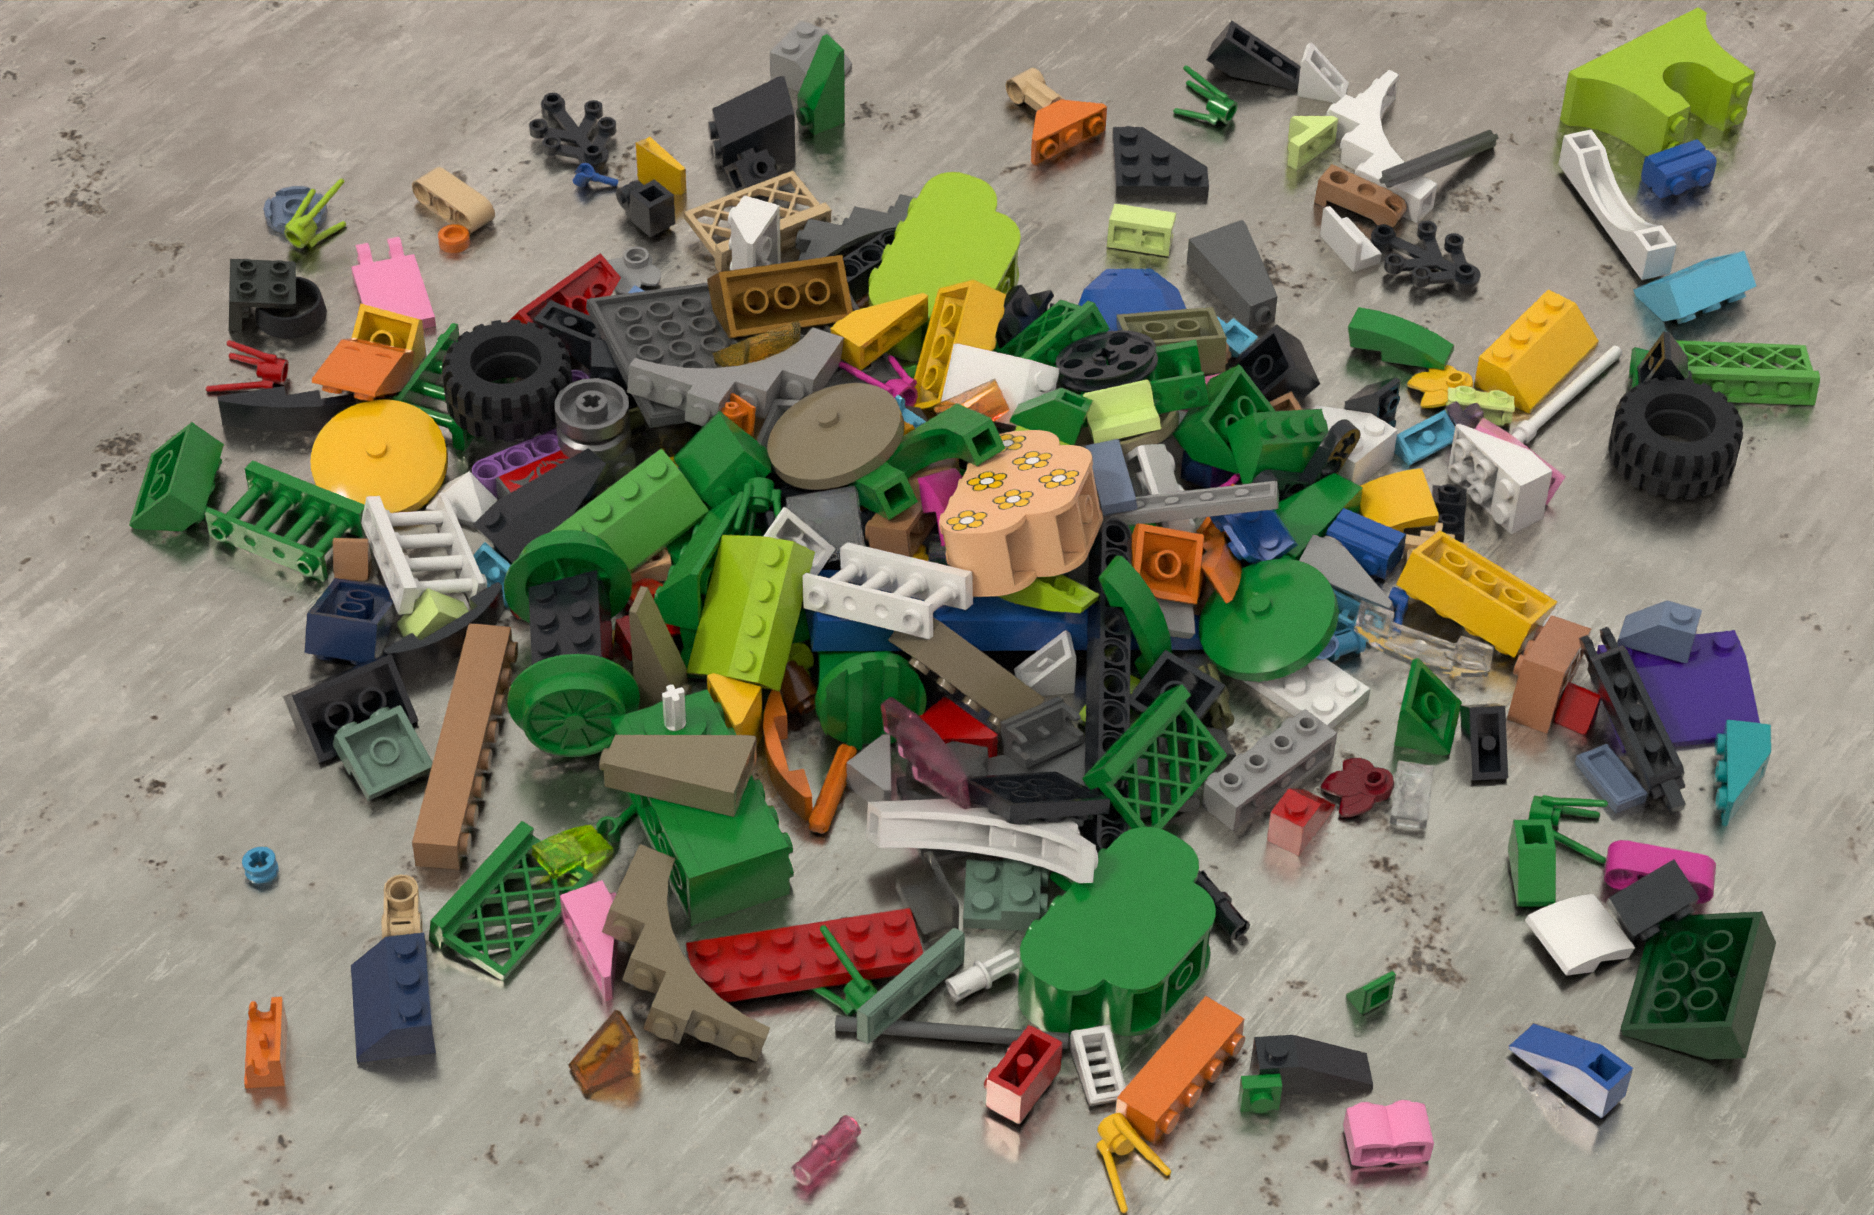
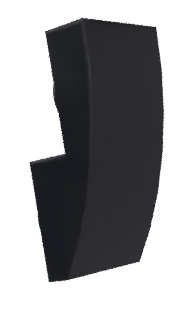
(1451, 507)

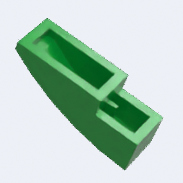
(1398, 339)

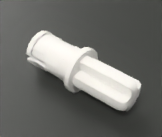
(981, 975)

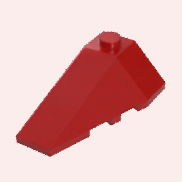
(591, 280)

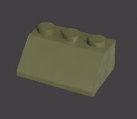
(1182, 326)

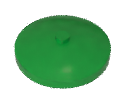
(1274, 622)

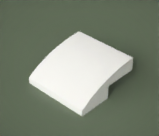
(1579, 934)

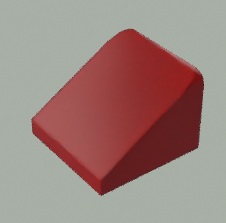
(1577, 708)

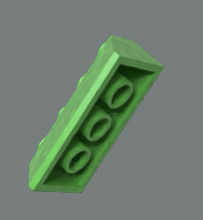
(641, 511)

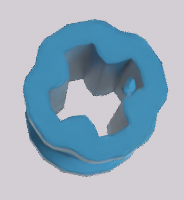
(1348, 642)

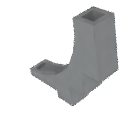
(704, 391)

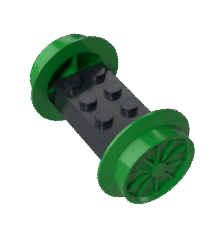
(568, 593)

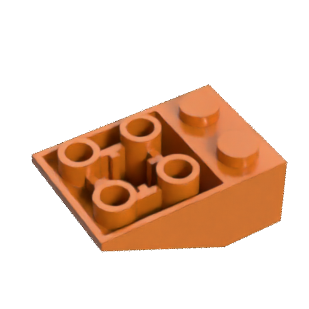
(365, 369)

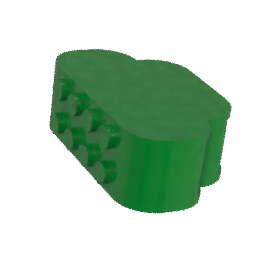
(1122, 944)

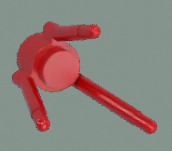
(269, 368)

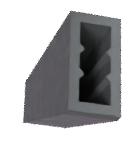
(1234, 273)

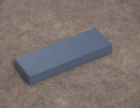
(1112, 478)

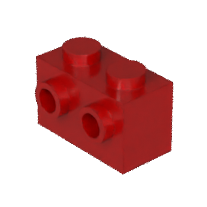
(1023, 1074)

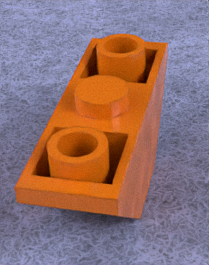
(1065, 126)

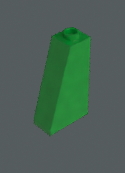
(1316, 508)

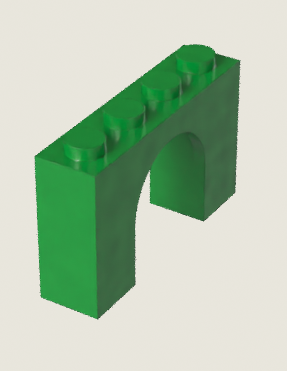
(951, 434)

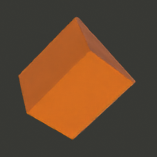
(1168, 561)

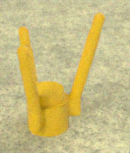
(1122, 1138)

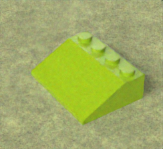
(751, 610)

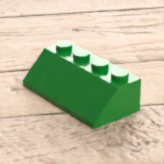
(688, 581)

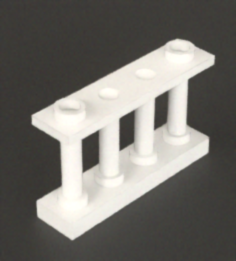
(397, 567)
(893, 573)

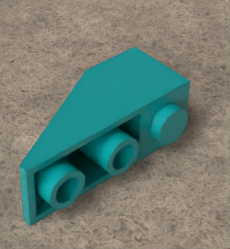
(1743, 763)

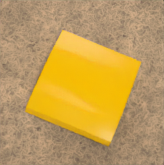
(1399, 500)

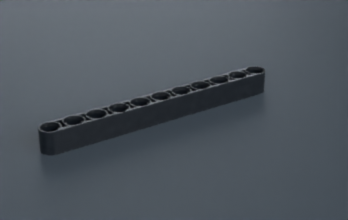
(1107, 675)

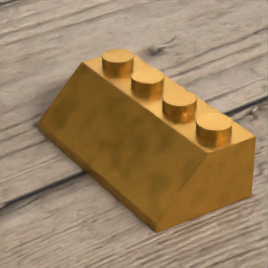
(779, 294)

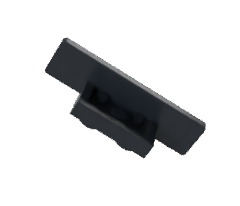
(1020, 312)

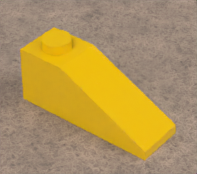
(878, 328)

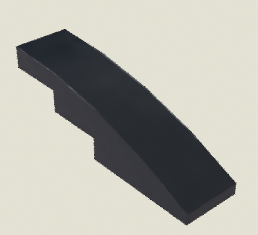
(276, 411)

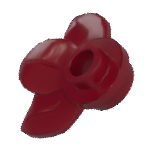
(1359, 786)

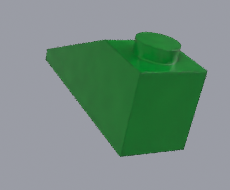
(823, 89)

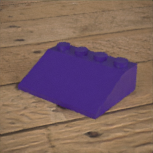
(1699, 694)

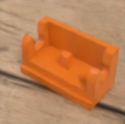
(266, 1046)

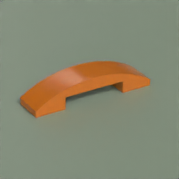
(790, 785)

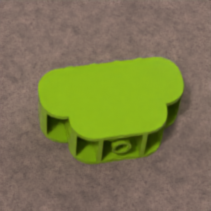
(946, 241)

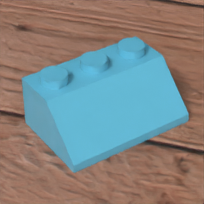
(1698, 287)

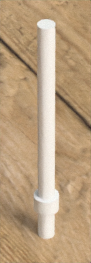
(1528, 428)

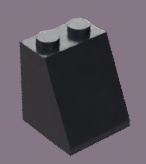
(757, 121)

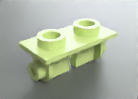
(1496, 404)

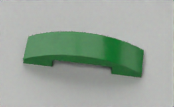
(1128, 590)

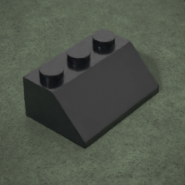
(346, 698)

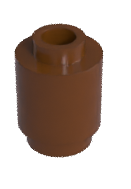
(798, 689)

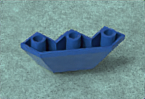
(1131, 292)

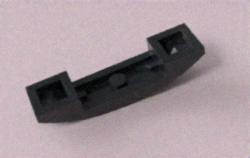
(446, 643)

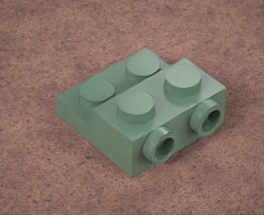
(382, 752)
(1003, 894)

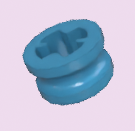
(264, 873)

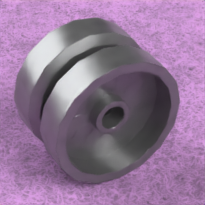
(593, 417)

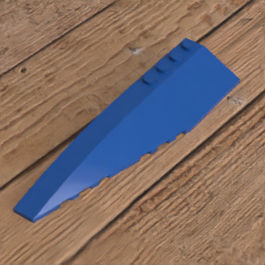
(986, 624)

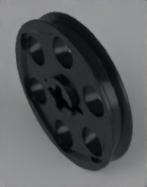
(1085, 369)

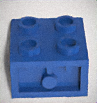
(1256, 535)

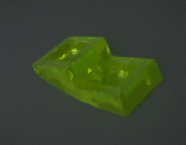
(571, 848)

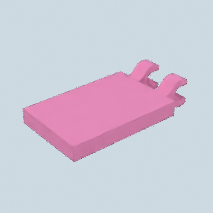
(393, 283)

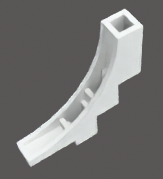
(1367, 148)
(975, 830)

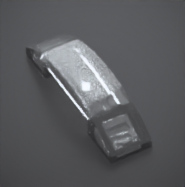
(1403, 643)

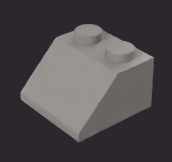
(795, 53)

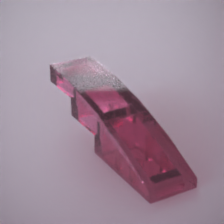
(930, 756)

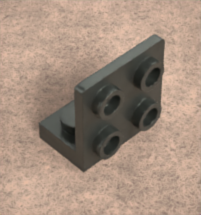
(260, 286)

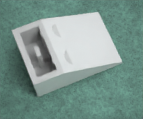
(1500, 477)

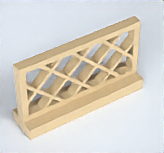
(789, 225)

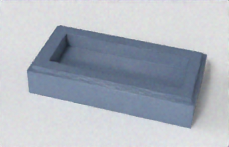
(1611, 778)

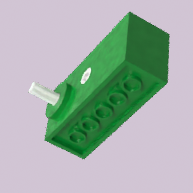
(719, 858)

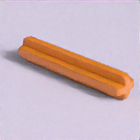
(831, 790)

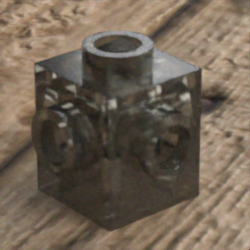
(668, 437)

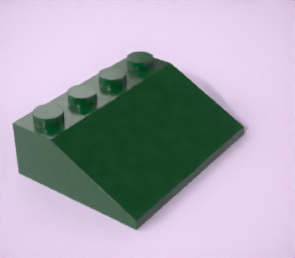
(1702, 984)

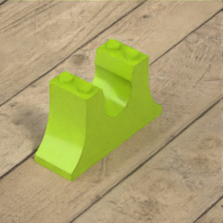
(1653, 84)

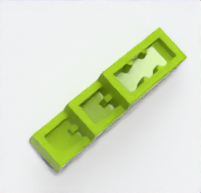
(1054, 594)

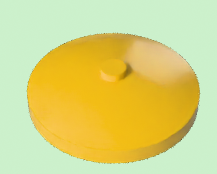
(381, 452)

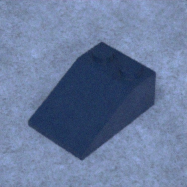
(350, 622)

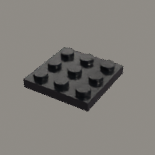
(1036, 796)

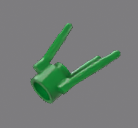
(1218, 106)
(758, 497)
(1553, 808)
(857, 990)

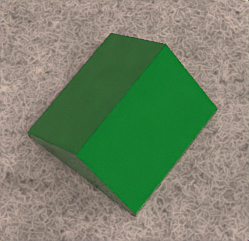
(1427, 713)

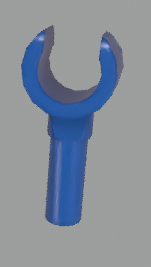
(586, 173)
(1400, 603)

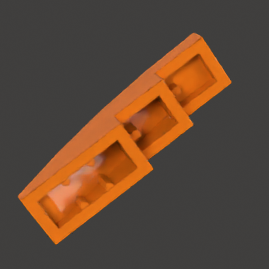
(1221, 565)

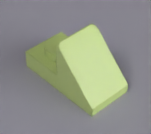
(1309, 138)

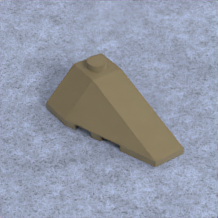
(654, 652)

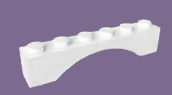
(1643, 244)

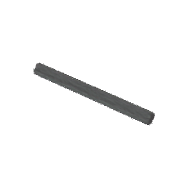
(1438, 158)

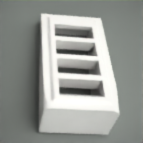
(1095, 1037)

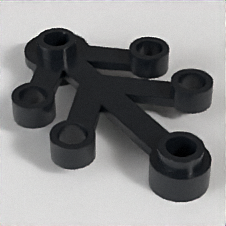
(593, 153)
(1460, 274)

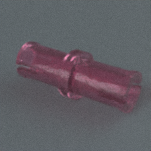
(826, 1150)

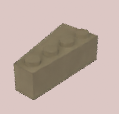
(968, 671)

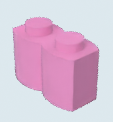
(1388, 1133)

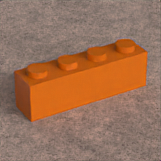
(1181, 1069)

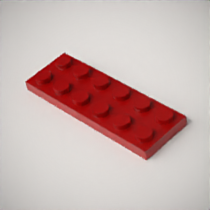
(801, 957)

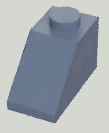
(1662, 630)

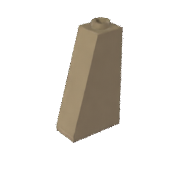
(682, 769)

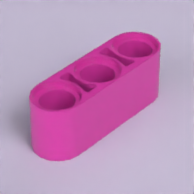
(1632, 860)

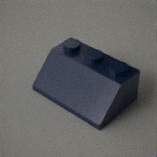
(393, 1000)

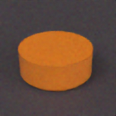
(454, 238)

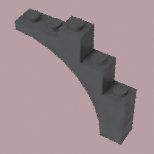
(829, 239)

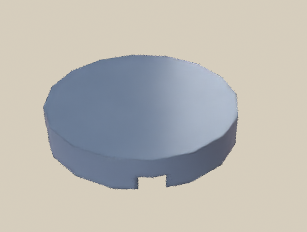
(285, 204)

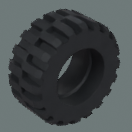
(498, 353)
(1669, 465)

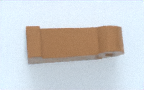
(1359, 196)

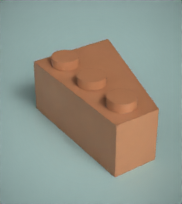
(1544, 672)

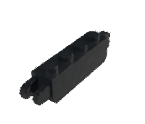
(1636, 720)

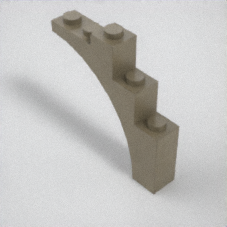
(658, 965)

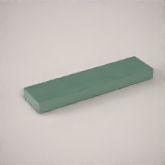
(910, 986)

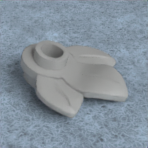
(635, 269)

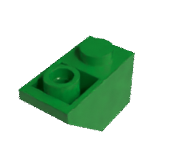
(1055, 412)
(1533, 862)

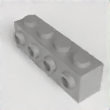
(1268, 769)

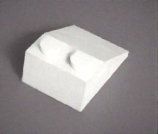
(1017, 377)
(1373, 448)

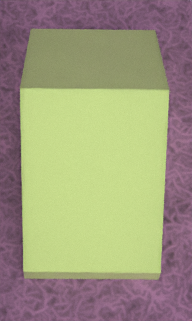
(430, 614)

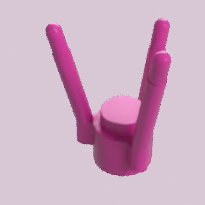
(903, 387)

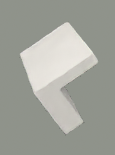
(1348, 241)

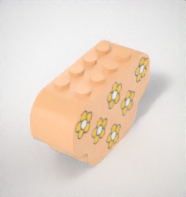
(1022, 514)

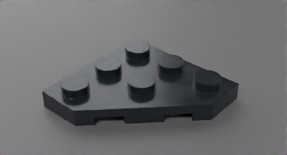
(1154, 167)

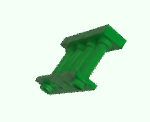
(1176, 380)
(423, 385)
(287, 494)

